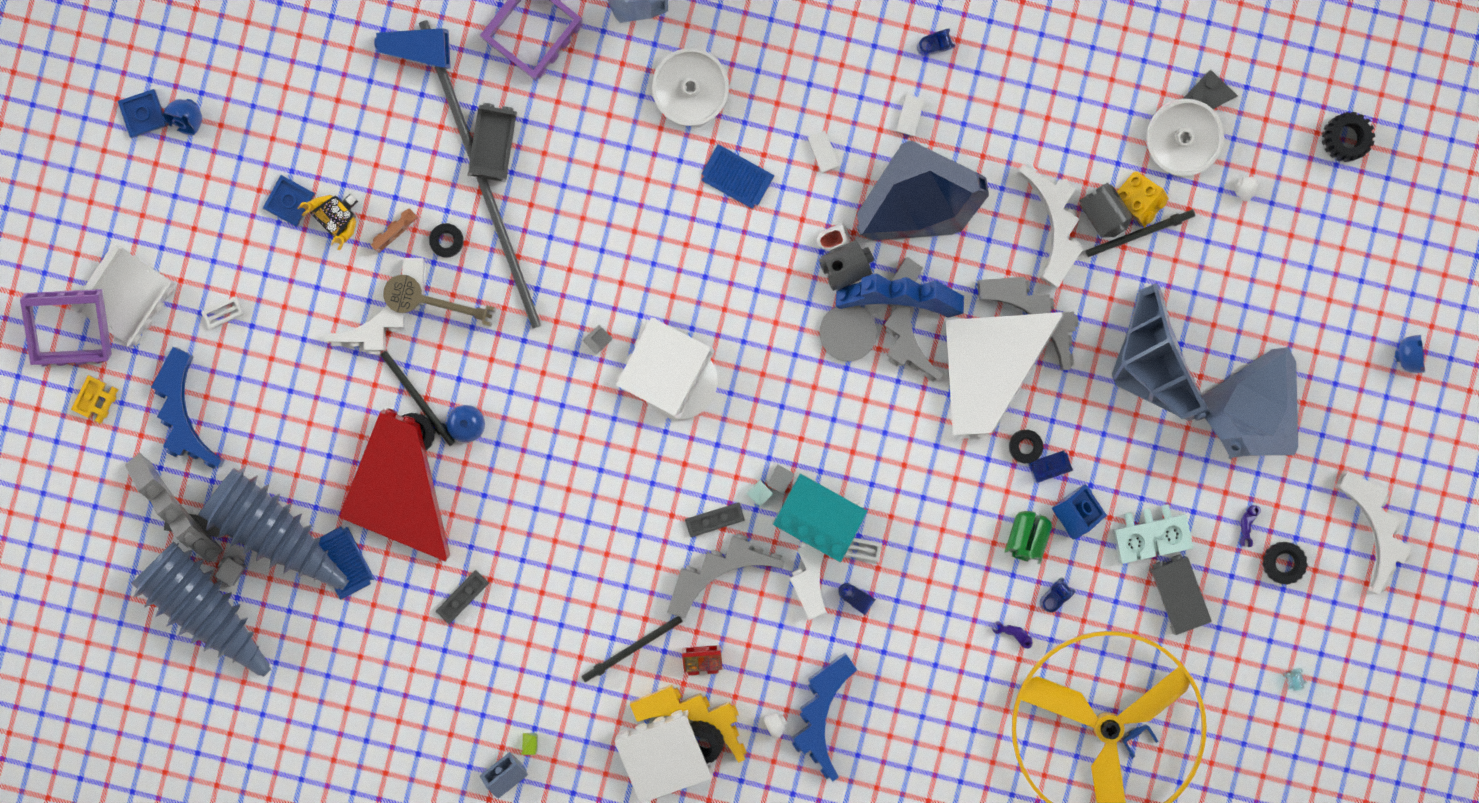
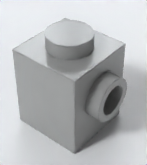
(230, 570)

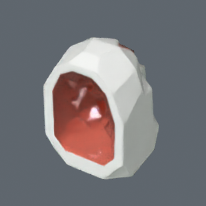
(834, 237)

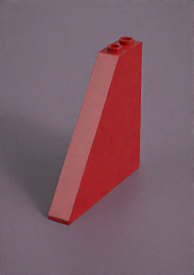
(396, 488)

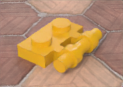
(89, 396)

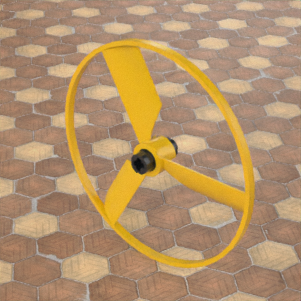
(1073, 705)

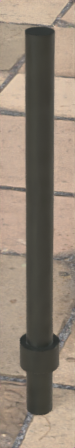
(1174, 220)
(440, 428)
(599, 668)

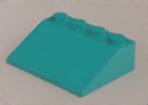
(820, 517)

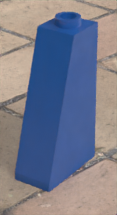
(423, 46)

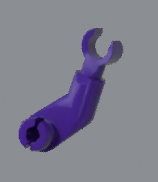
(1246, 521)
(1020, 635)

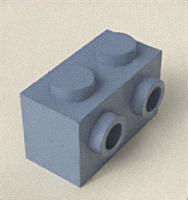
(503, 775)

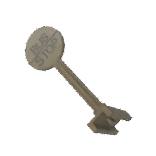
(404, 295)

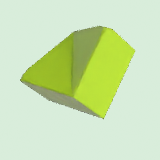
(529, 743)

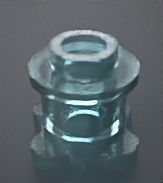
(1295, 679)

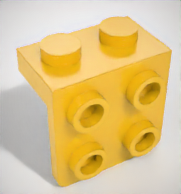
(1142, 198)

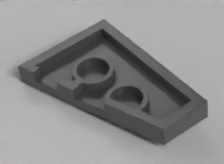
(1211, 91)

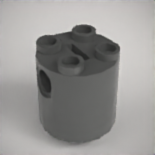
(1106, 211)
(853, 262)

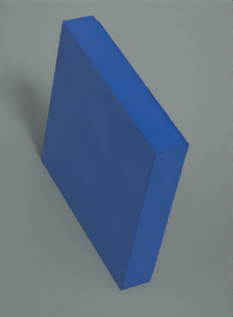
(142, 113)
(285, 200)

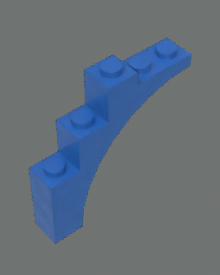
(904, 291)
(183, 437)
(825, 684)

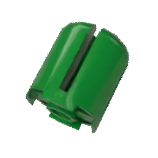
(1029, 539)

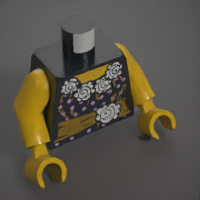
(333, 216)

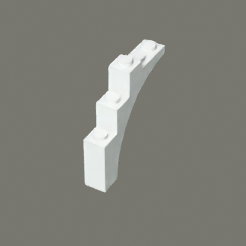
(1062, 221)
(374, 332)
(1383, 526)
(807, 581)

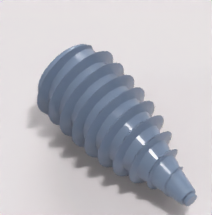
(268, 528)
(198, 606)

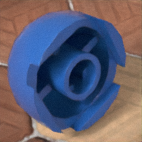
(183, 115)
(1411, 354)
(465, 423)

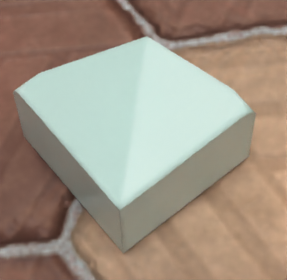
(759, 493)

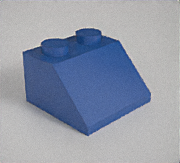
(1079, 512)

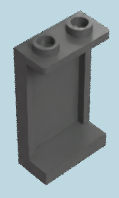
(492, 142)
(1180, 594)

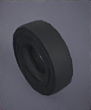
(434, 240)
(1037, 446)

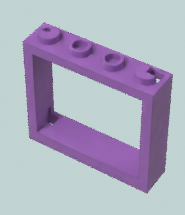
(551, 56)
(62, 358)

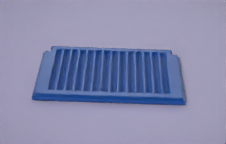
(736, 177)
(348, 558)

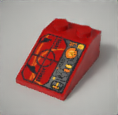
(702, 659)

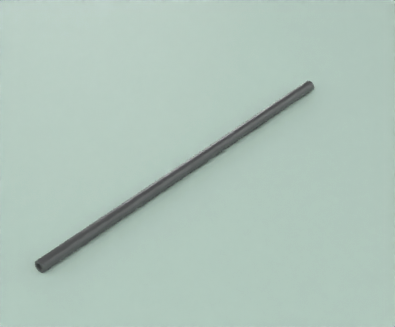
(487, 194)

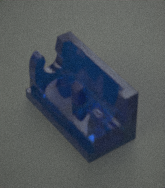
(1050, 466)

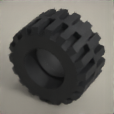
(1363, 132)

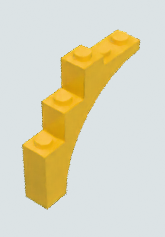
(666, 701)

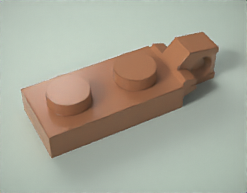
(394, 230)

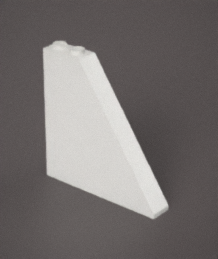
(989, 365)

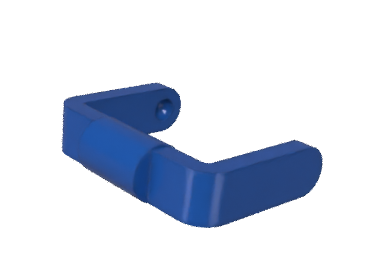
(1134, 733)

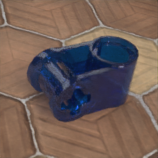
(939, 42)
(1057, 595)
(858, 599)

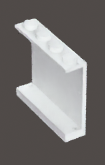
(130, 294)
(664, 367)
(662, 756)

